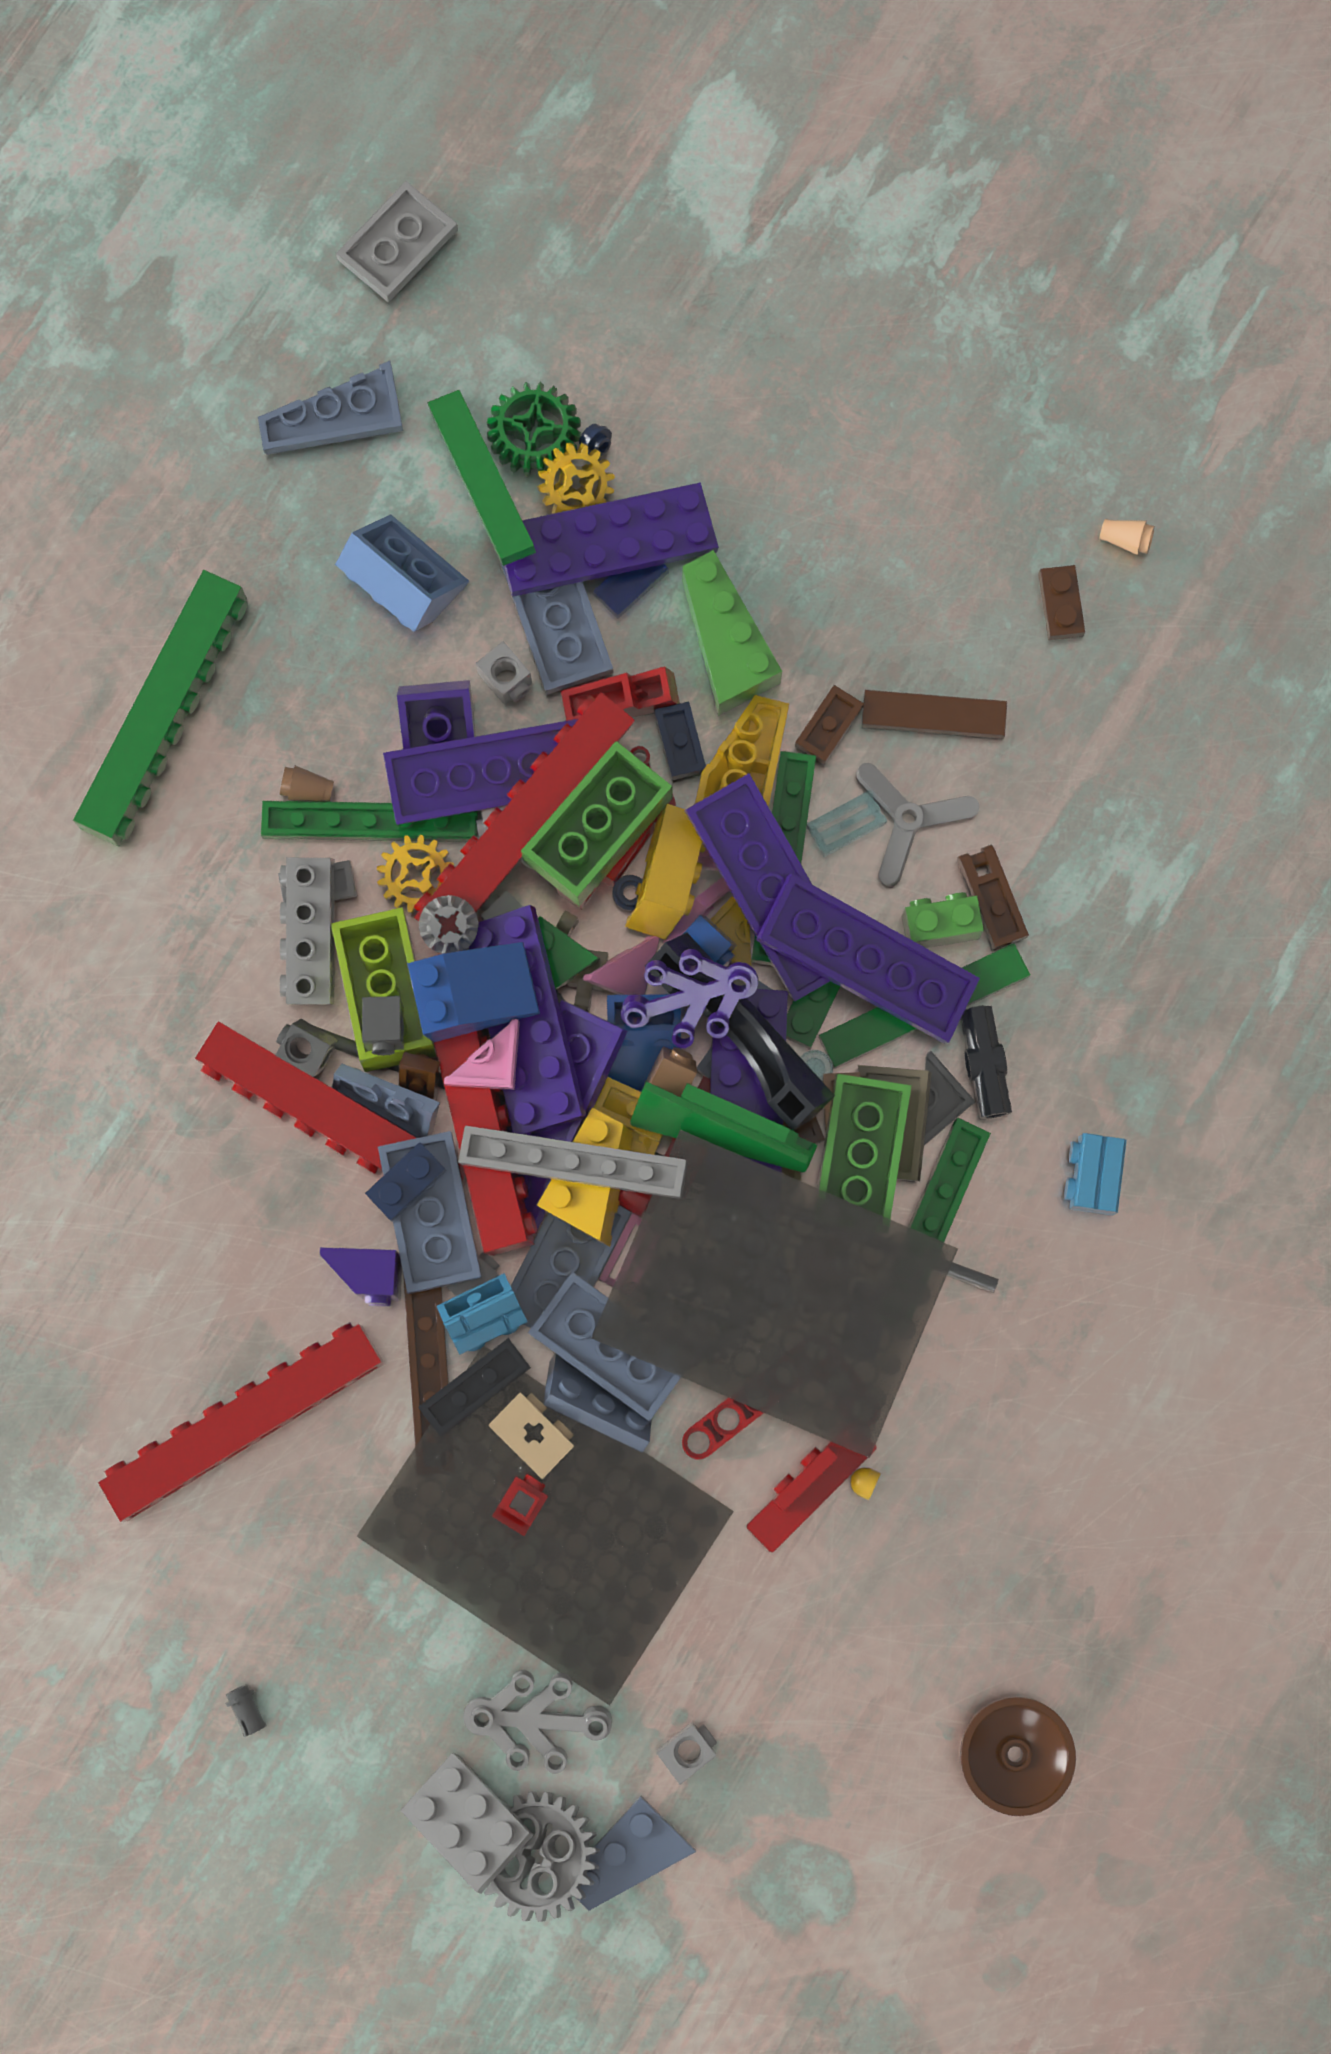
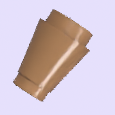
(305, 785)

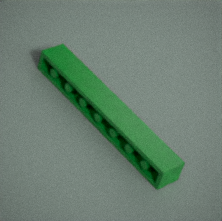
(161, 708)

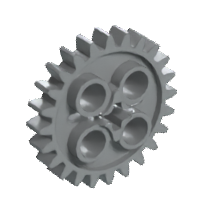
(567, 1872)

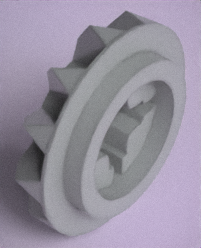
(466, 922)

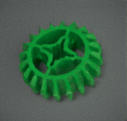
(508, 422)

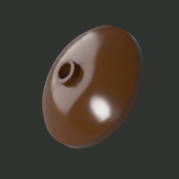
(1045, 1760)

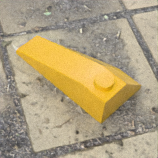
(748, 749)

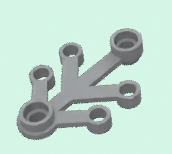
(531, 1720)

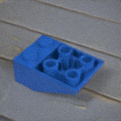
(641, 1043)

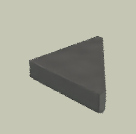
(946, 1098)

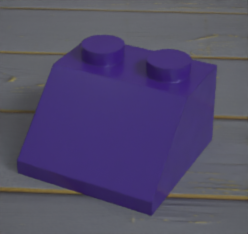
(368, 1272)

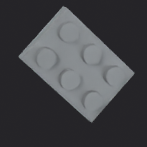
(397, 241)
(467, 1823)

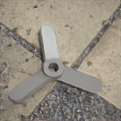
(903, 832)

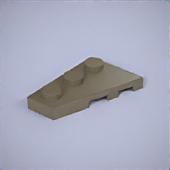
(915, 1127)

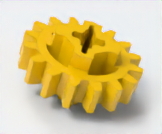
(588, 475)
(401, 883)

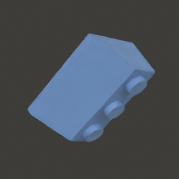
(400, 572)

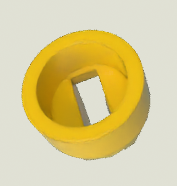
(864, 1481)

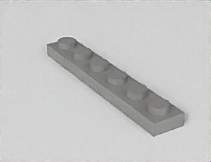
(573, 1162)

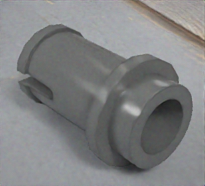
(245, 1710)

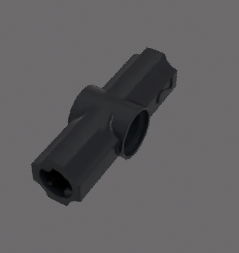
(985, 1062)

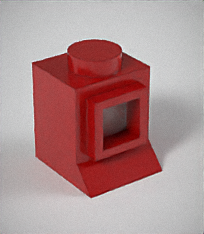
(521, 1504)

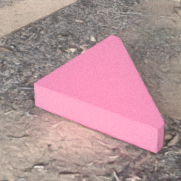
(701, 906)
(626, 970)
(491, 1064)

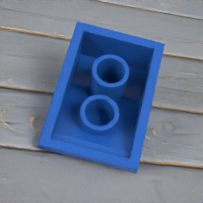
(472, 990)

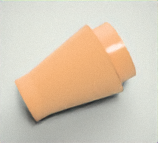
(1128, 534)

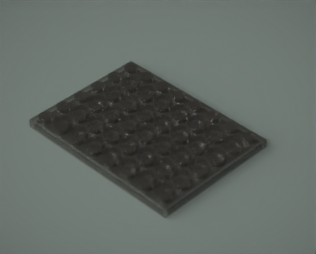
(776, 1295)
(593, 1565)

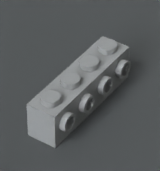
(308, 930)

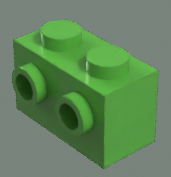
(943, 921)

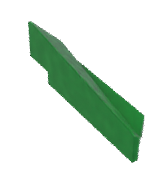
(722, 1125)

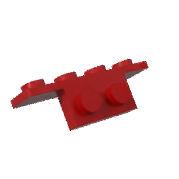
(804, 1493)

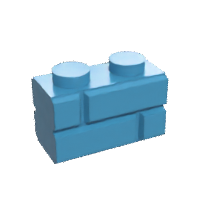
(1096, 1174)
(482, 1314)

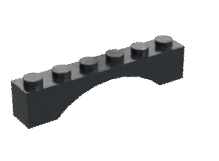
(784, 1076)

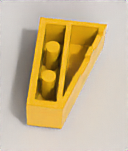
(667, 875)
(585, 1205)

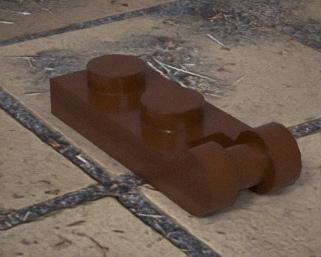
(995, 898)

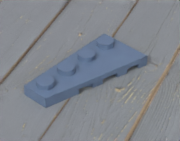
(347, 412)

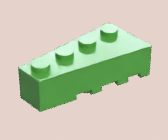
(729, 640)

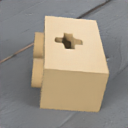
(510, 1428)

